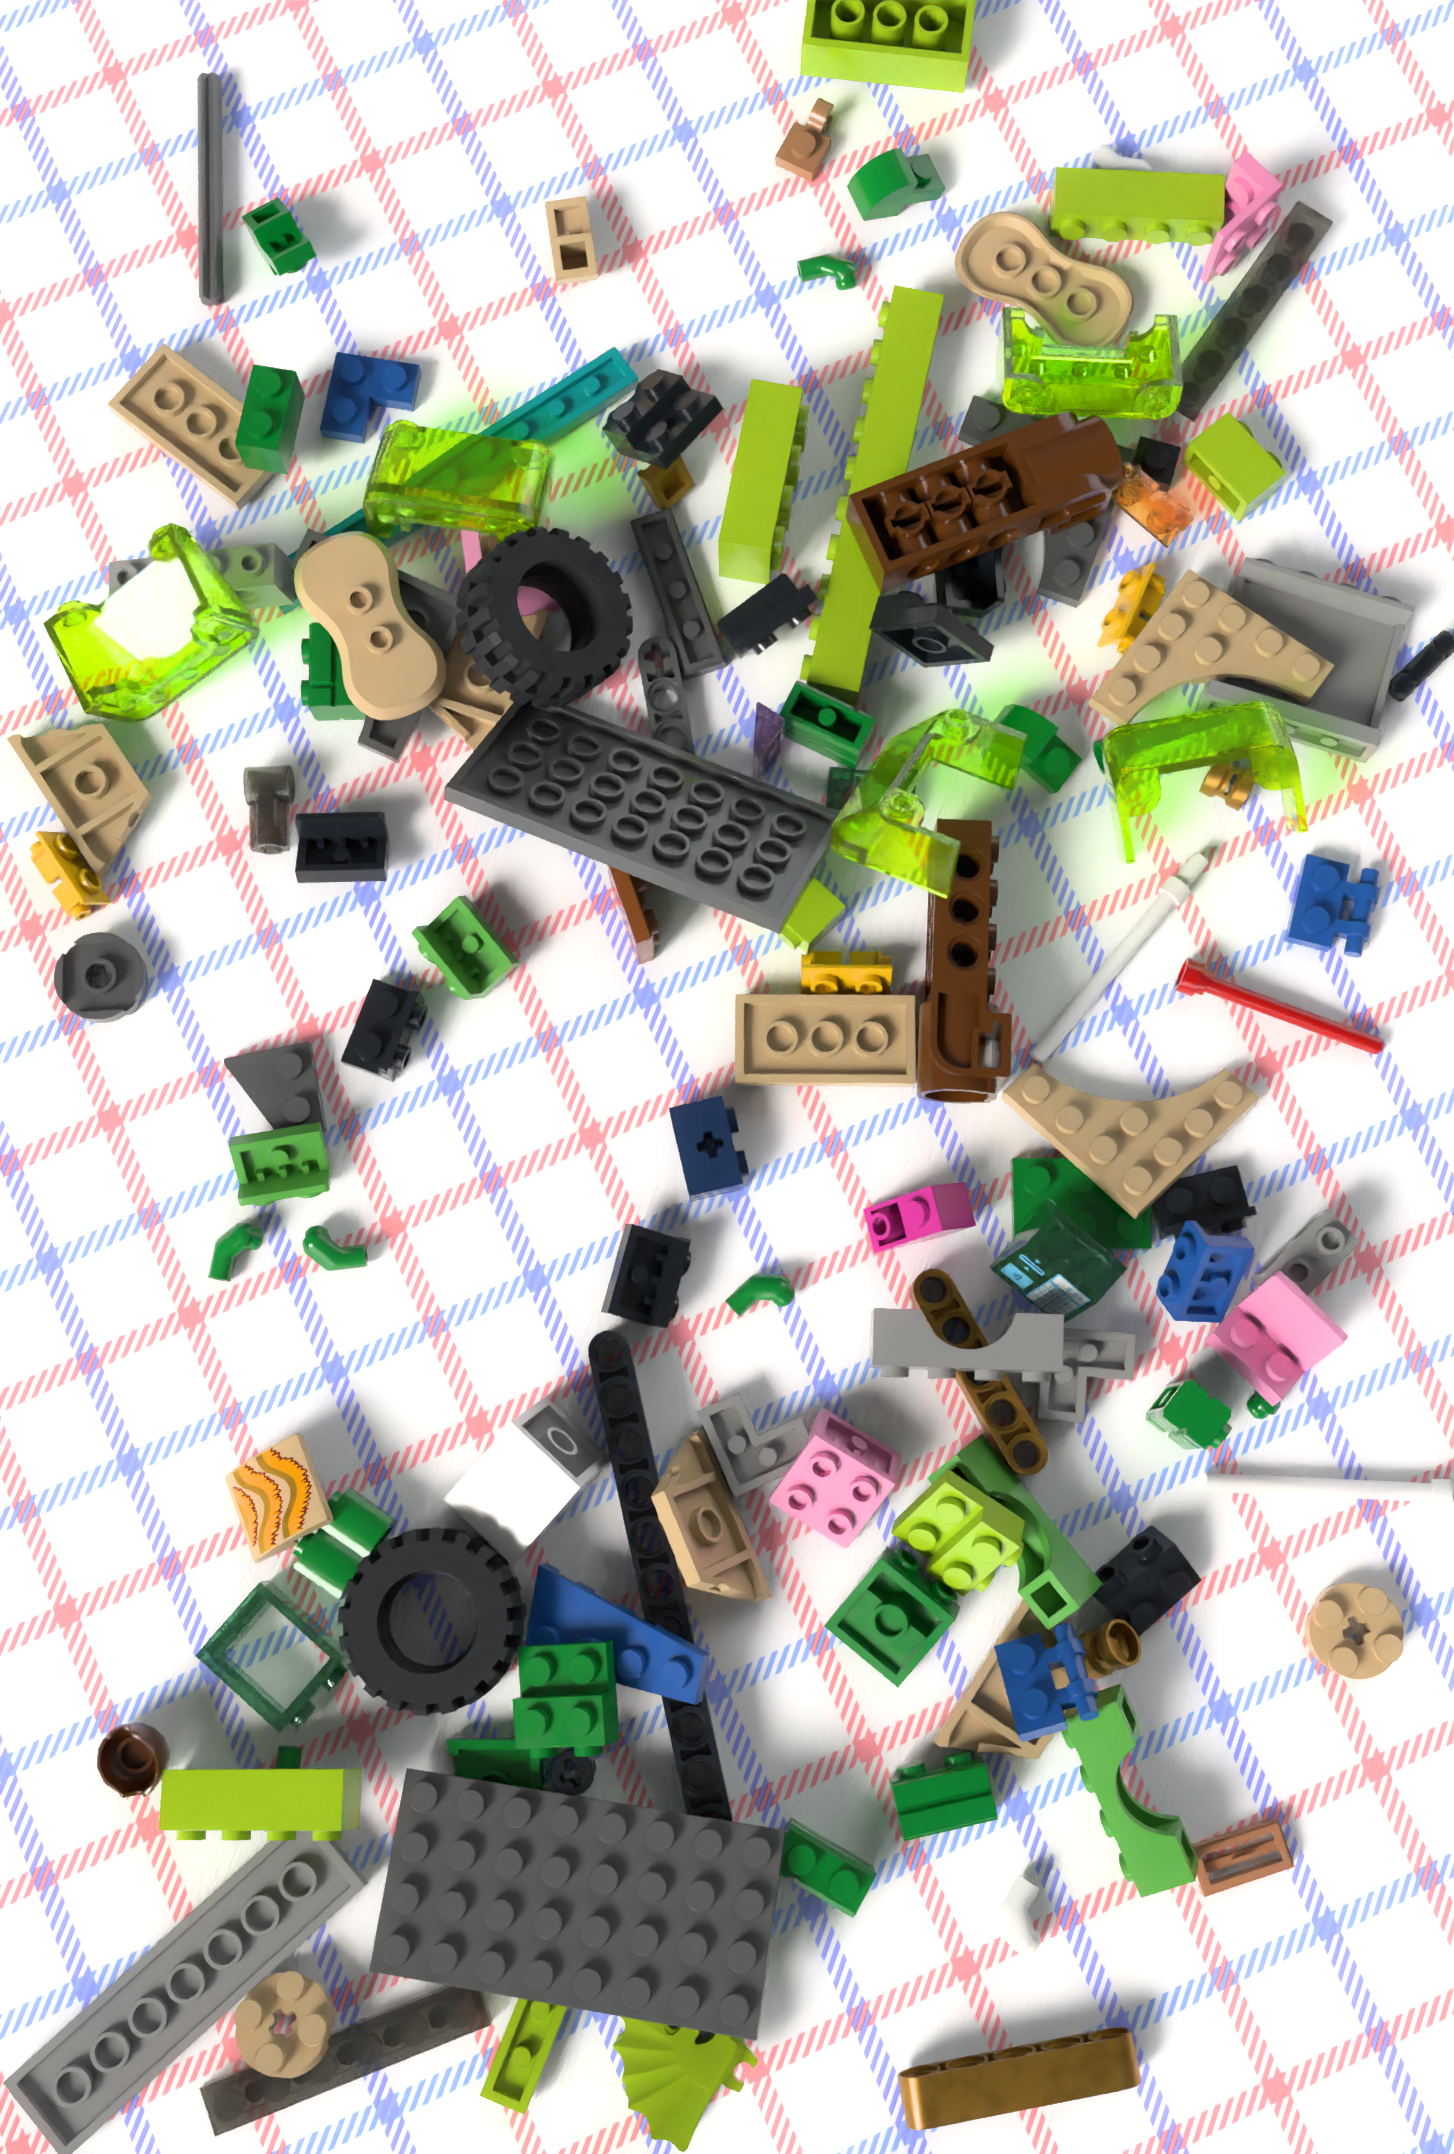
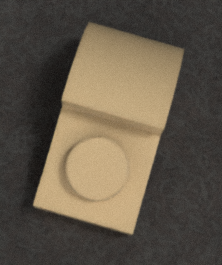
(571, 240)

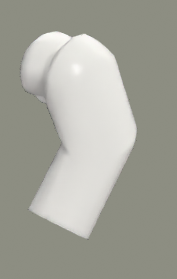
(1107, 158)
(1016, 1919)

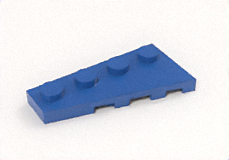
(644, 1654)

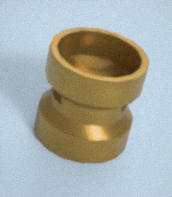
(1219, 778)
(1110, 1648)

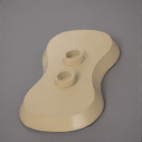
(1016, 264)
(384, 655)

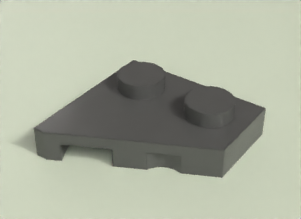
(281, 1084)

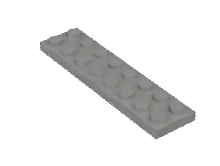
(182, 1987)

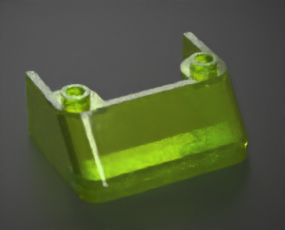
(1144, 750)
(883, 817)

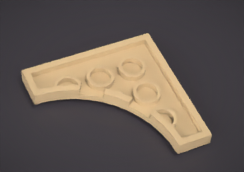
(1204, 637)
(1130, 1145)

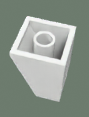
(527, 1479)

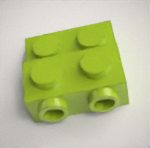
(961, 1533)

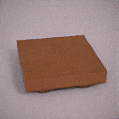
(639, 922)

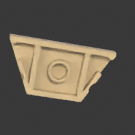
(467, 700)
(87, 787)
(706, 1526)
(983, 1713)

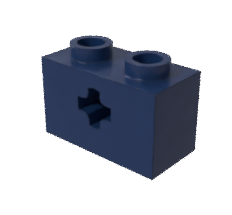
(702, 1121)

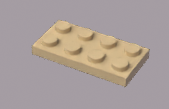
(190, 423)
(825, 1040)

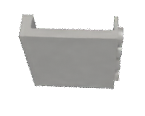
(1343, 626)

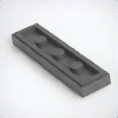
(678, 594)

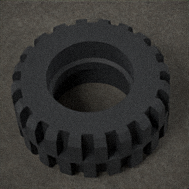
(580, 586)
(368, 1632)

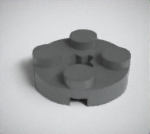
(119, 996)

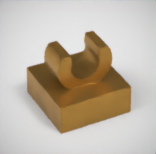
(668, 485)

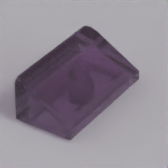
(767, 740)

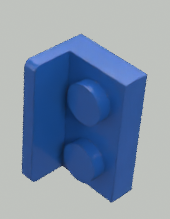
(1202, 1274)

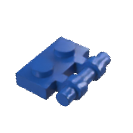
(1318, 902)
(1031, 1686)

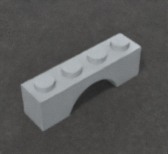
(1027, 1346)

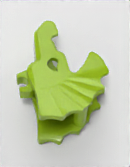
(676, 2074)

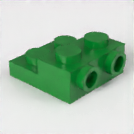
(894, 1615)
(566, 1698)

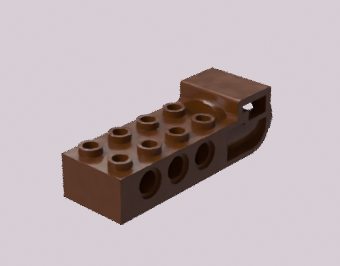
(986, 498)
(957, 998)

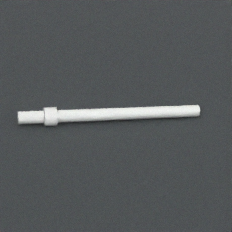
(1172, 894)
(1434, 1492)

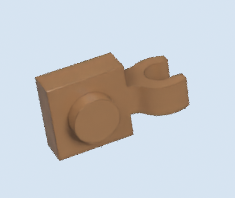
(807, 146)

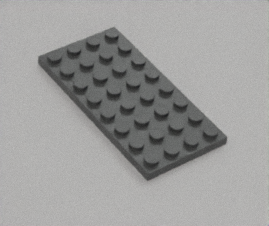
(648, 810)
(580, 1903)

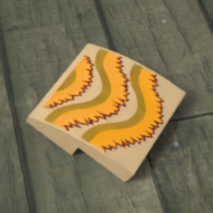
(278, 1497)

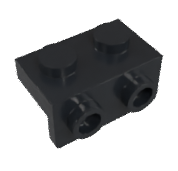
(973, 585)
(764, 613)
(342, 847)
(647, 1276)
(1145, 1580)

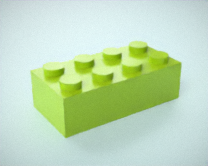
(889, 42)
(763, 482)

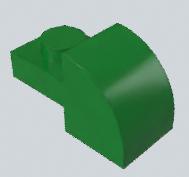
(894, 181)
(278, 238)
(1045, 754)

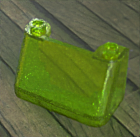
(1089, 380)
(457, 482)
(152, 633)

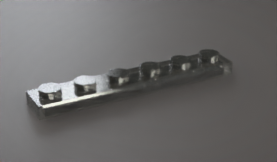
(1250, 306)
(351, 2054)

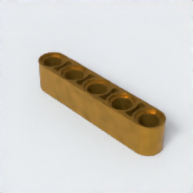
(981, 1396)
(1019, 2078)

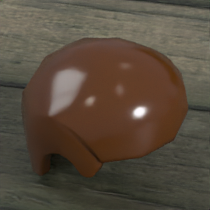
(133, 1759)

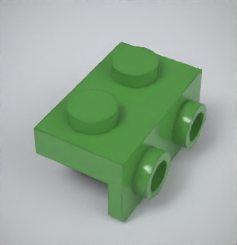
(465, 950)
(281, 1164)

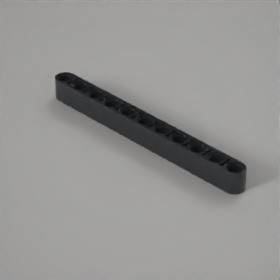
(686, 1750)

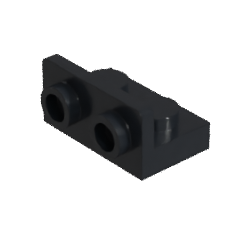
(384, 1030)
(1209, 1198)

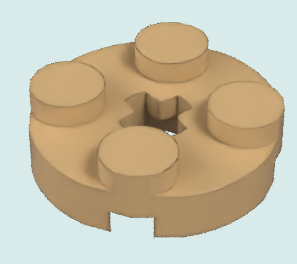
(1380, 1642)
(258, 2015)

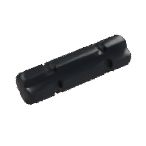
(1421, 666)

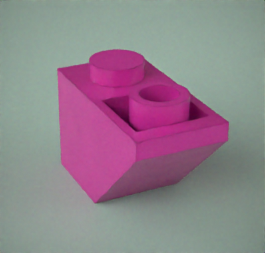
(919, 1216)

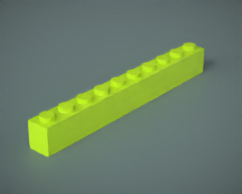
(883, 453)

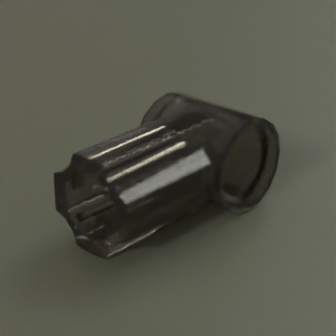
(269, 796)

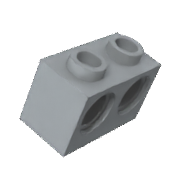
(1311, 1252)

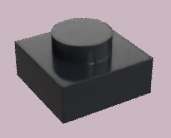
(1157, 460)

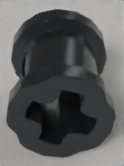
(569, 1785)

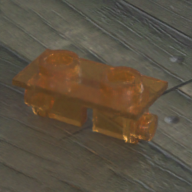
(1150, 508)

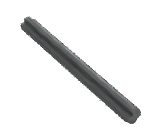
(210, 189)

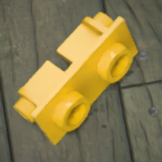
(1139, 592)
(59, 857)
(866, 975)

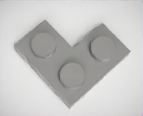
(1085, 1355)
(744, 1455)

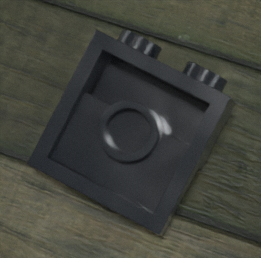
(660, 419)
(928, 631)

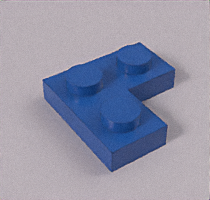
(363, 382)

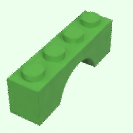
(1051, 1571)
(1151, 1844)

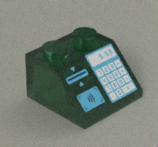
(1058, 1264)

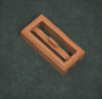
(1249, 1874)

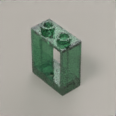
(239, 1623)

